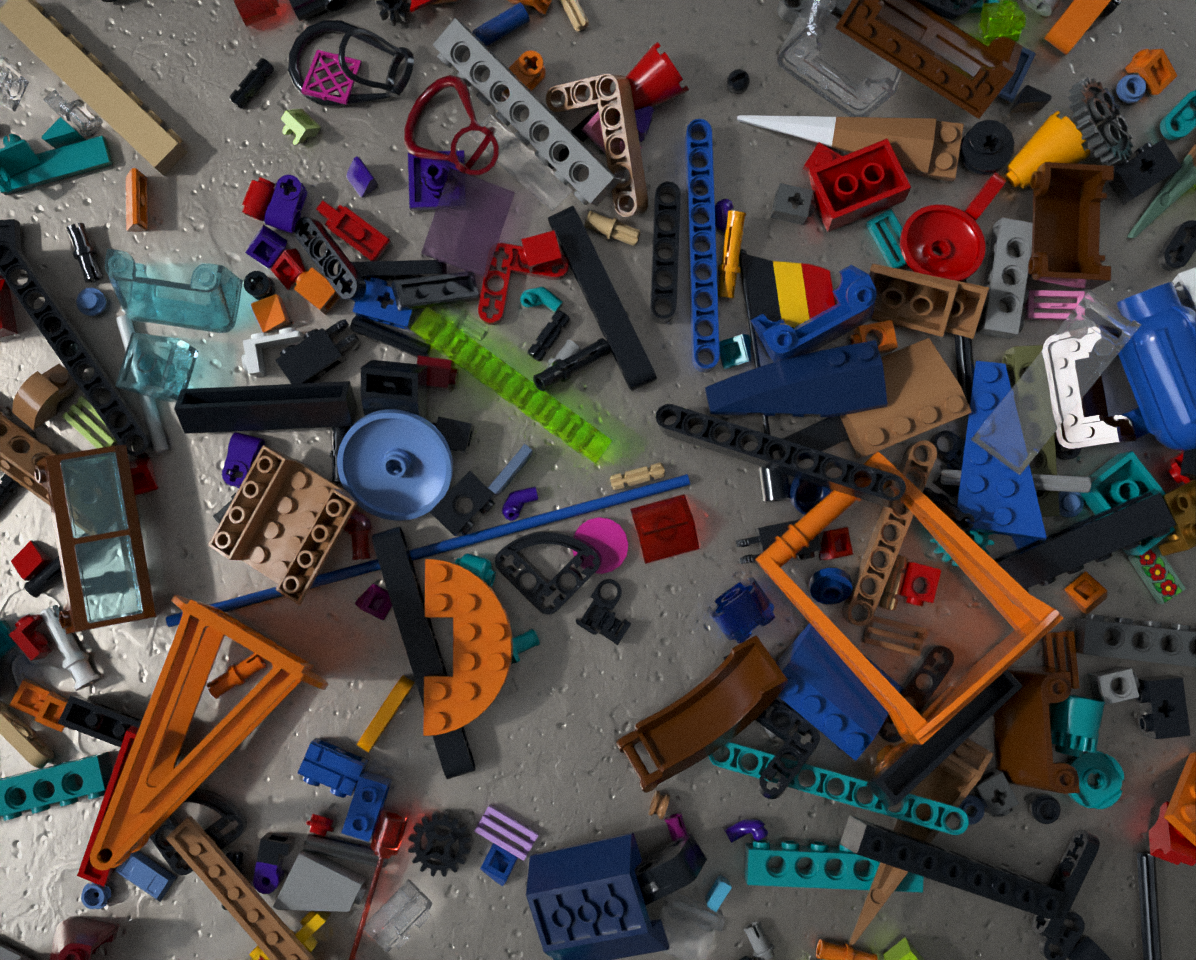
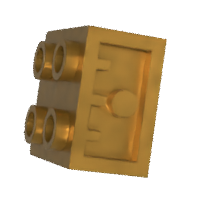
(1182, 507)

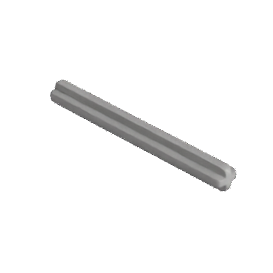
(1041, 482)

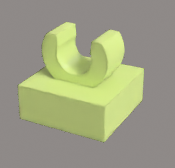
(300, 123)

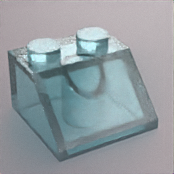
(157, 366)

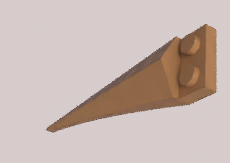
(945, 784)

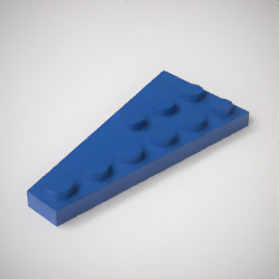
(988, 488)

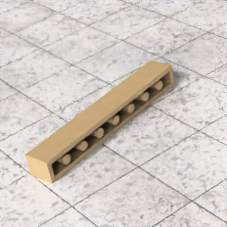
(95, 87)

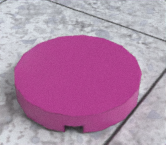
(607, 539)

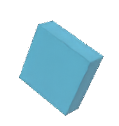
(717, 892)

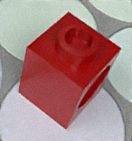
(540, 251)
(930, 577)

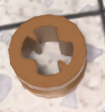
(659, 804)

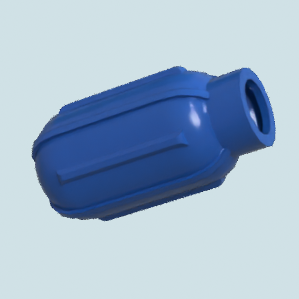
(1163, 364)

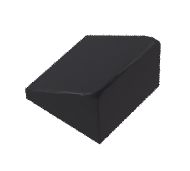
(1030, 100)

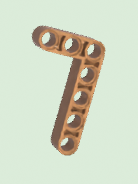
(612, 132)

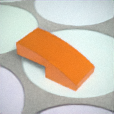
(40, 703)

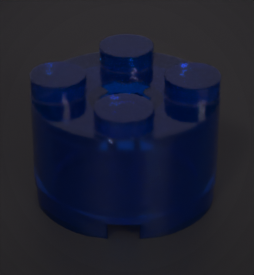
(742, 610)

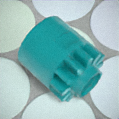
(1076, 724)

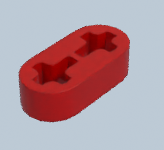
(985, 195)

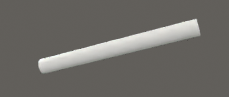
(148, 404)

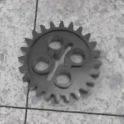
(1093, 105)

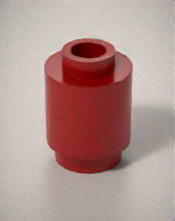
(258, 198)

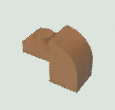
(40, 393)

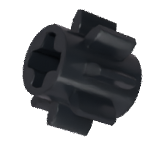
(393, 13)

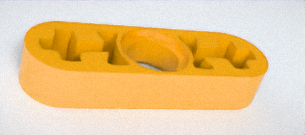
(385, 713)

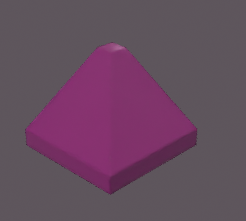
(375, 602)

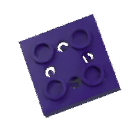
(435, 173)

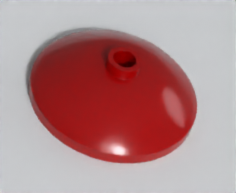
(950, 234)

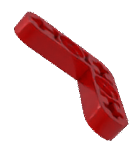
(512, 265)

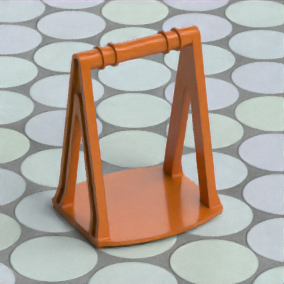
(1030, 619)
(150, 782)

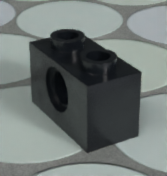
(447, 509)

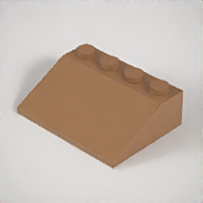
(919, 398)

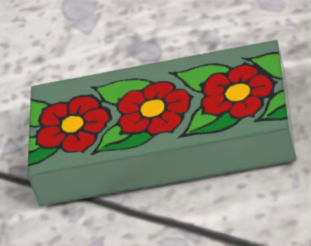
(1157, 574)

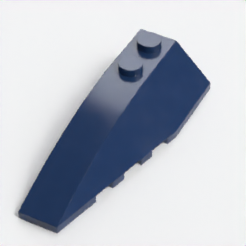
(818, 382)

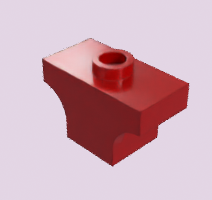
(1169, 843)

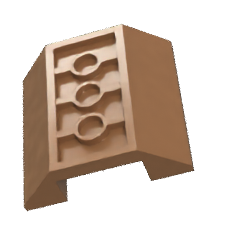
(284, 522)

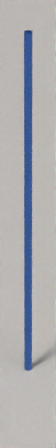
(461, 541)

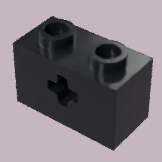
(1154, 160)
(1171, 718)

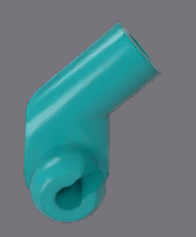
(540, 296)

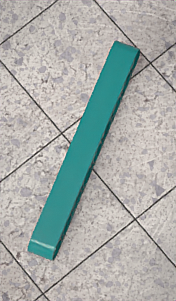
(906, 812)

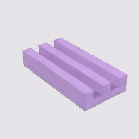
(502, 842)

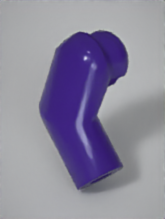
(721, 213)
(516, 500)
(745, 827)

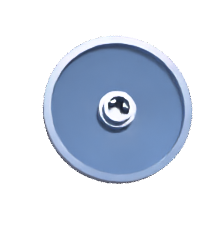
(395, 464)

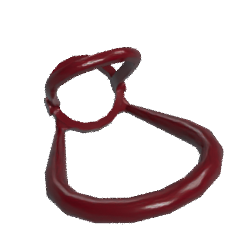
(423, 153)

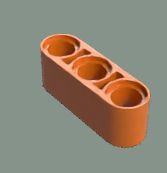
(1074, 23)

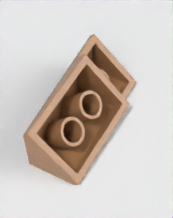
(927, 301)

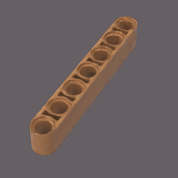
(878, 542)

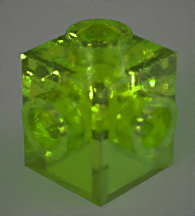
(1001, 20)

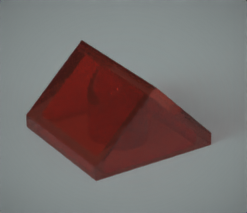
(665, 528)

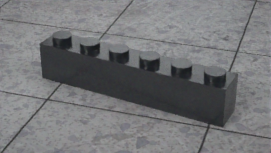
(266, 407)
(1089, 540)
(918, 761)

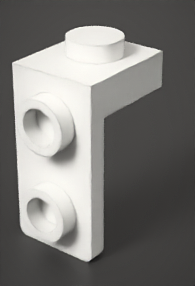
(253, 358)

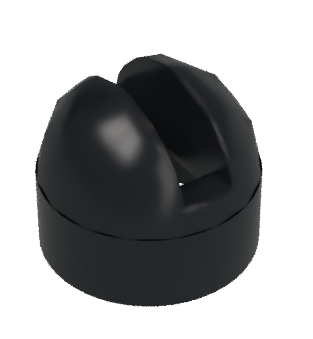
(739, 86)

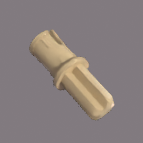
(612, 228)

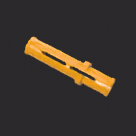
(731, 253)

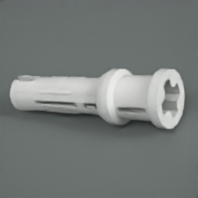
(74, 659)

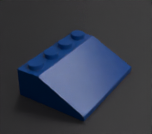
(831, 694)

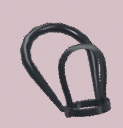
(365, 36)

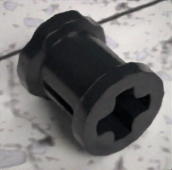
(259, 277)

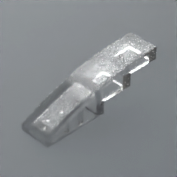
(524, 165)

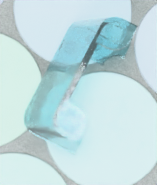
(204, 305)

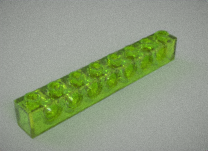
(511, 386)

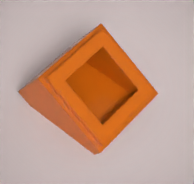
(1086, 592)

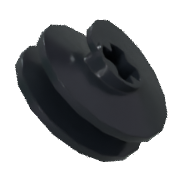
(990, 134)

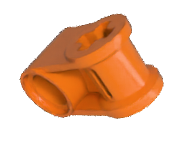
(527, 76)

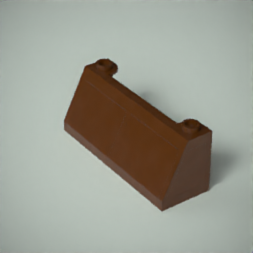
(933, 50)

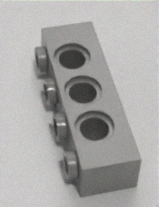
(993, 320)

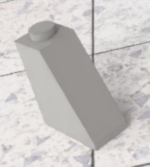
(320, 885)

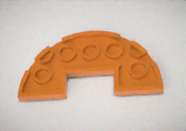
(479, 647)

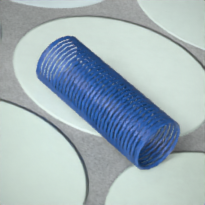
(519, 17)

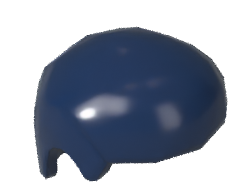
(806, 495)

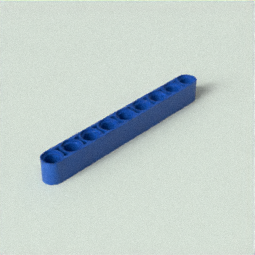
(702, 232)

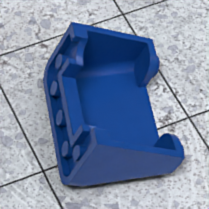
(855, 307)

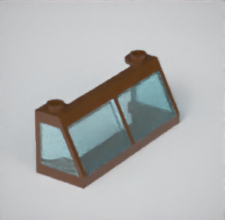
(97, 538)

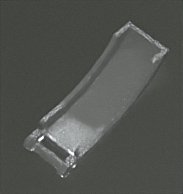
(1053, 384)

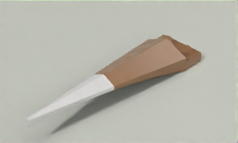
(920, 144)

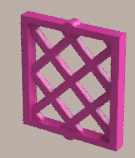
(324, 95)

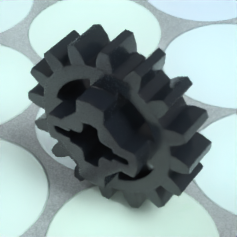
(434, 833)

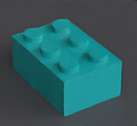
(1120, 481)

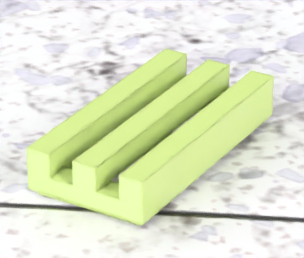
(76, 409)

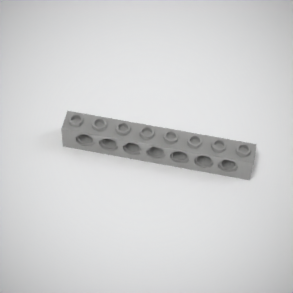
(454, 43)

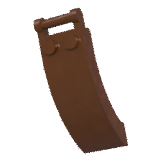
(706, 715)

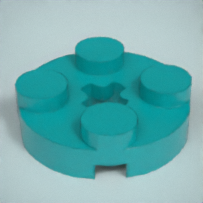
(1109, 783)

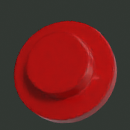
(320, 824)

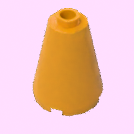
(1053, 142)

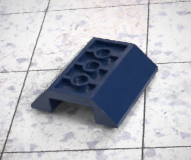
(591, 902)

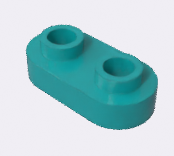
(1182, 117)

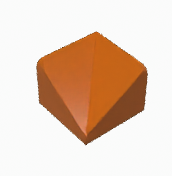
(270, 313)

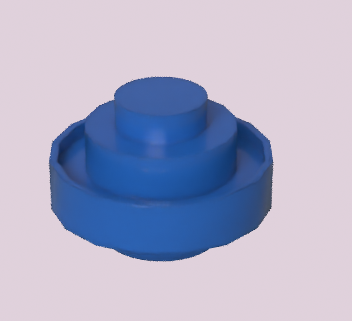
(830, 586)

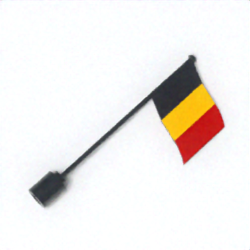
(786, 293)

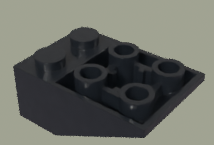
(394, 387)

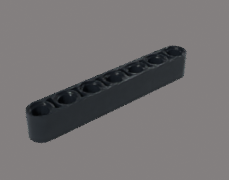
(602, 298)

